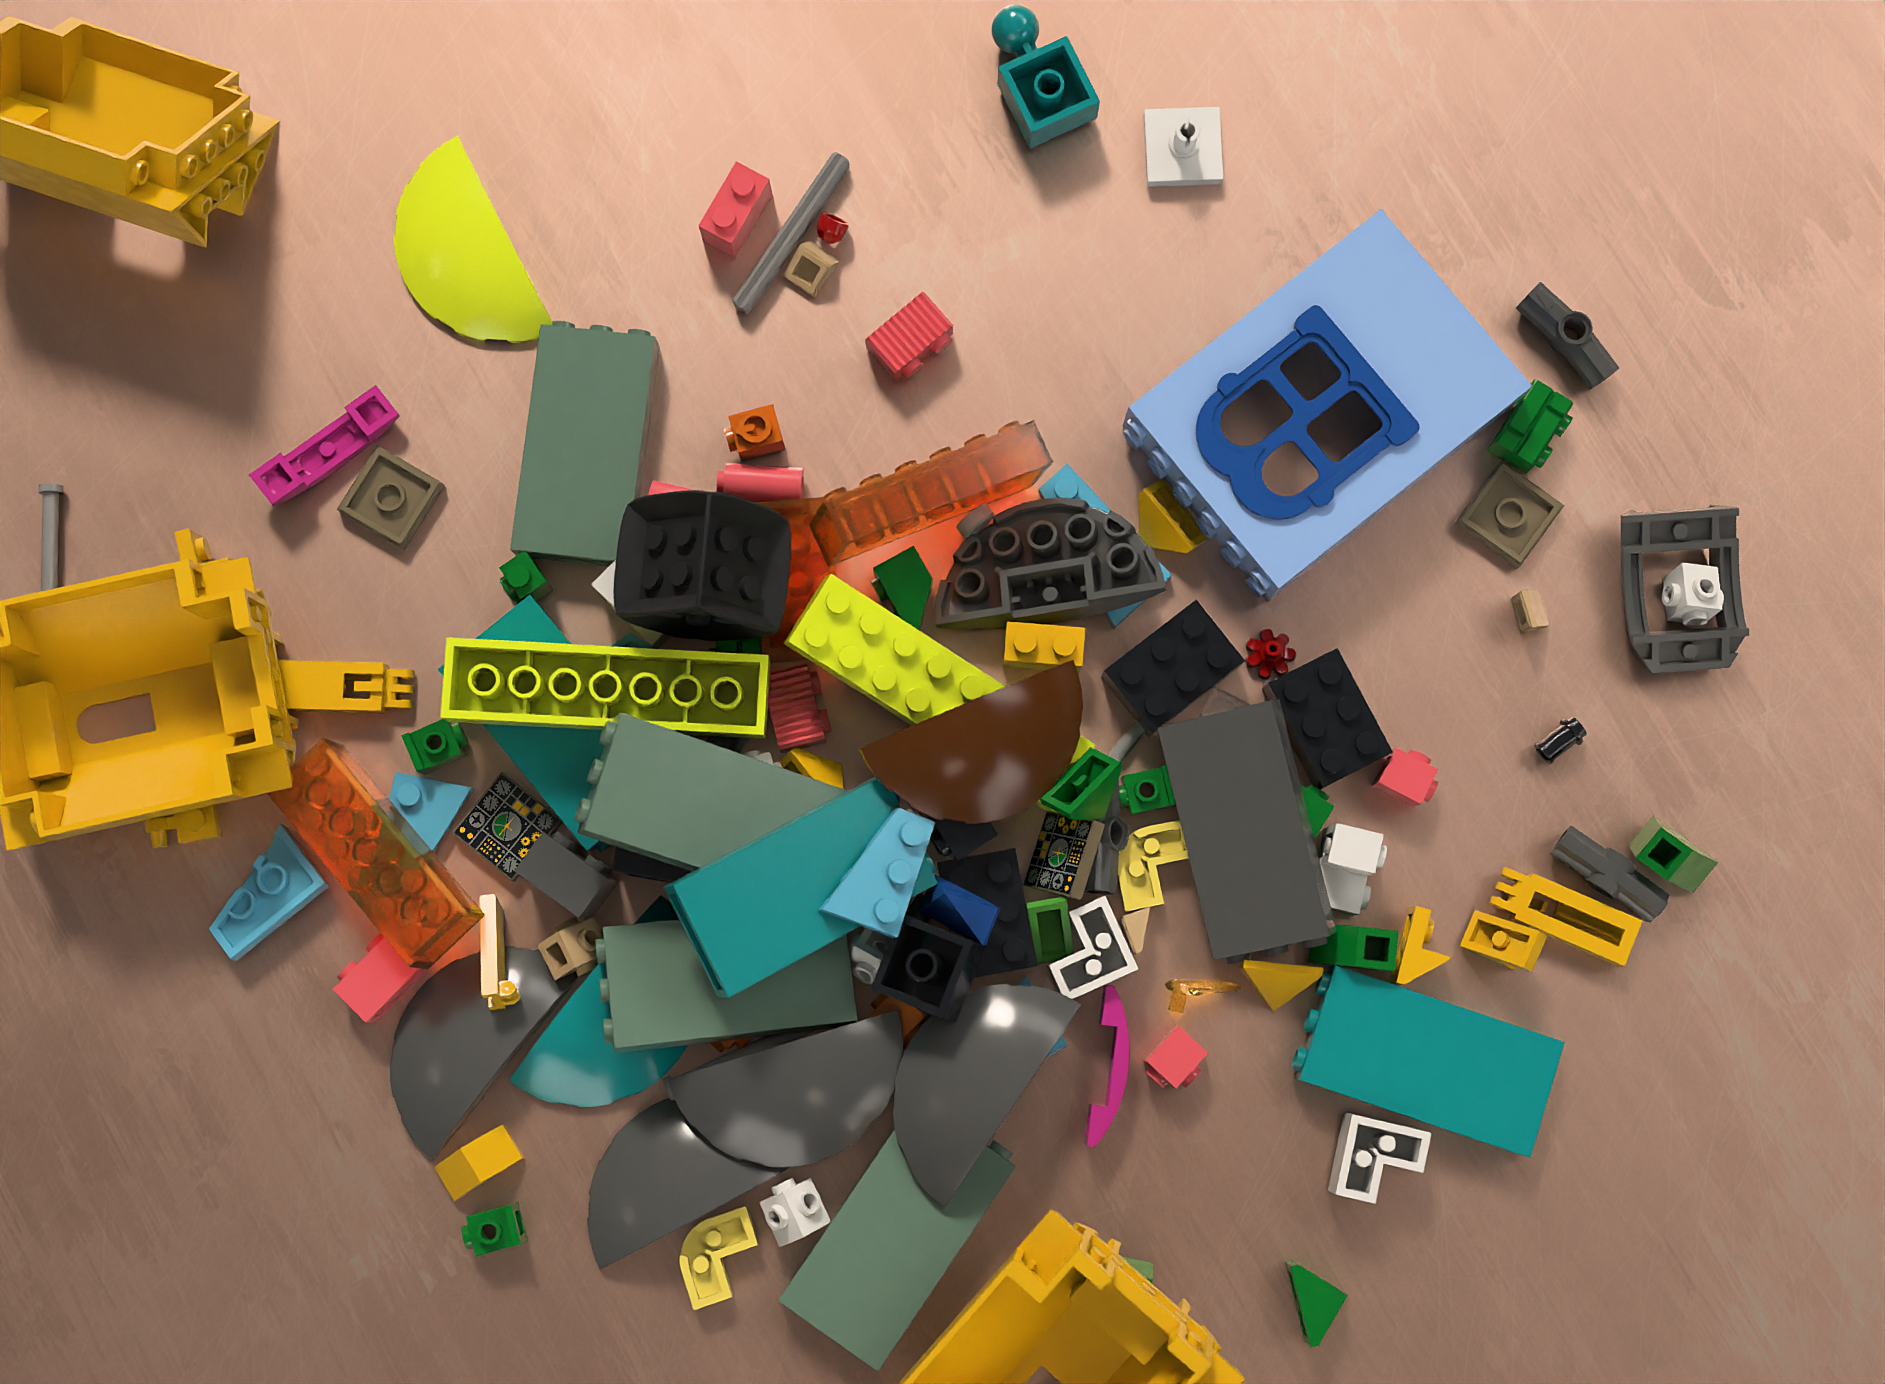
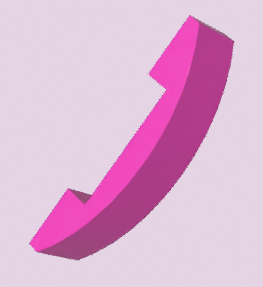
(326, 450)
(1101, 1116)

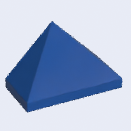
(960, 910)

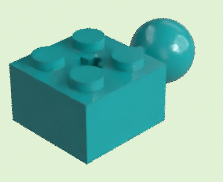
(1050, 69)

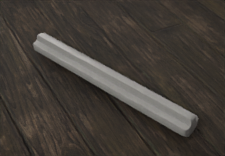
(791, 233)

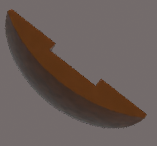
(987, 753)

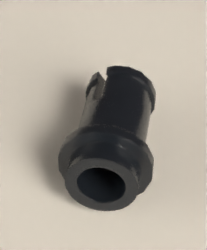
(1561, 739)

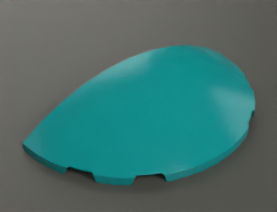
(571, 1056)

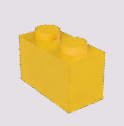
(1042, 646)

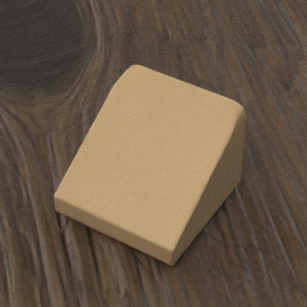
(810, 267)
(1529, 610)
(1134, 929)

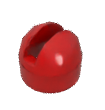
(831, 228)

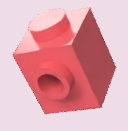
(1407, 777)
(1175, 1059)

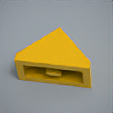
(478, 1162)

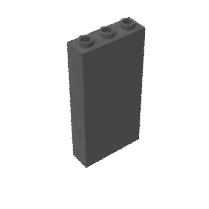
(1247, 832)

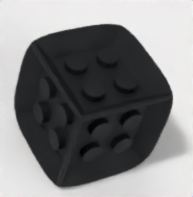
(702, 566)

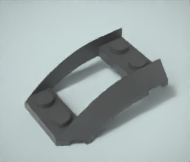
(1675, 531)

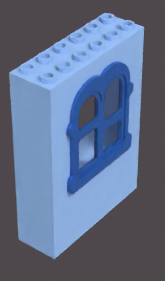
(1396, 344)

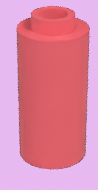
(761, 482)

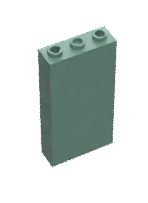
(584, 441)
(686, 796)
(666, 999)
(889, 1251)

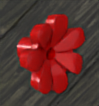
(1265, 658)

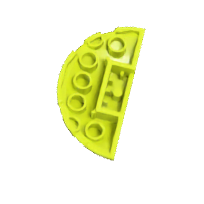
(461, 255)

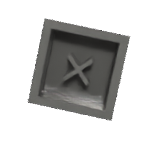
(566, 876)

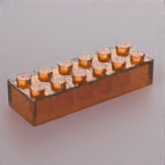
(929, 491)
(376, 855)

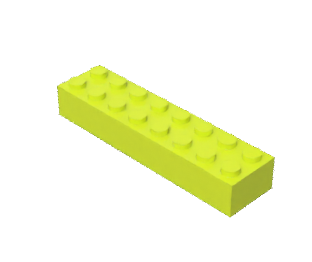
(888, 658)
(594, 684)

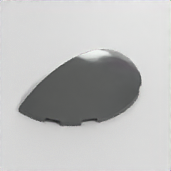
(1047, 567)
(456, 1046)
(968, 1076)
(797, 1097)
(659, 1180)

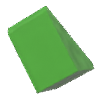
(1050, 929)

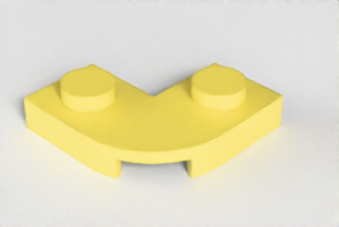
(1138, 862)
(703, 1254)

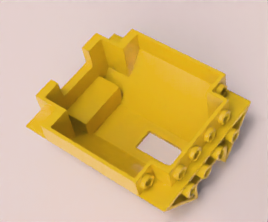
(126, 127)
(168, 631)
(1079, 1315)

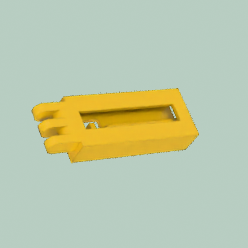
(321, 686)
(1576, 919)

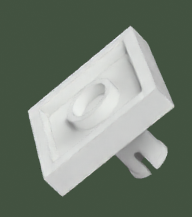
(1183, 146)

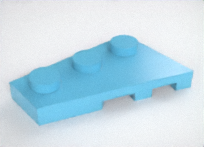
(428, 805)
(884, 876)
(274, 892)

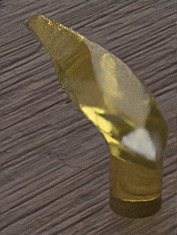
(1196, 987)

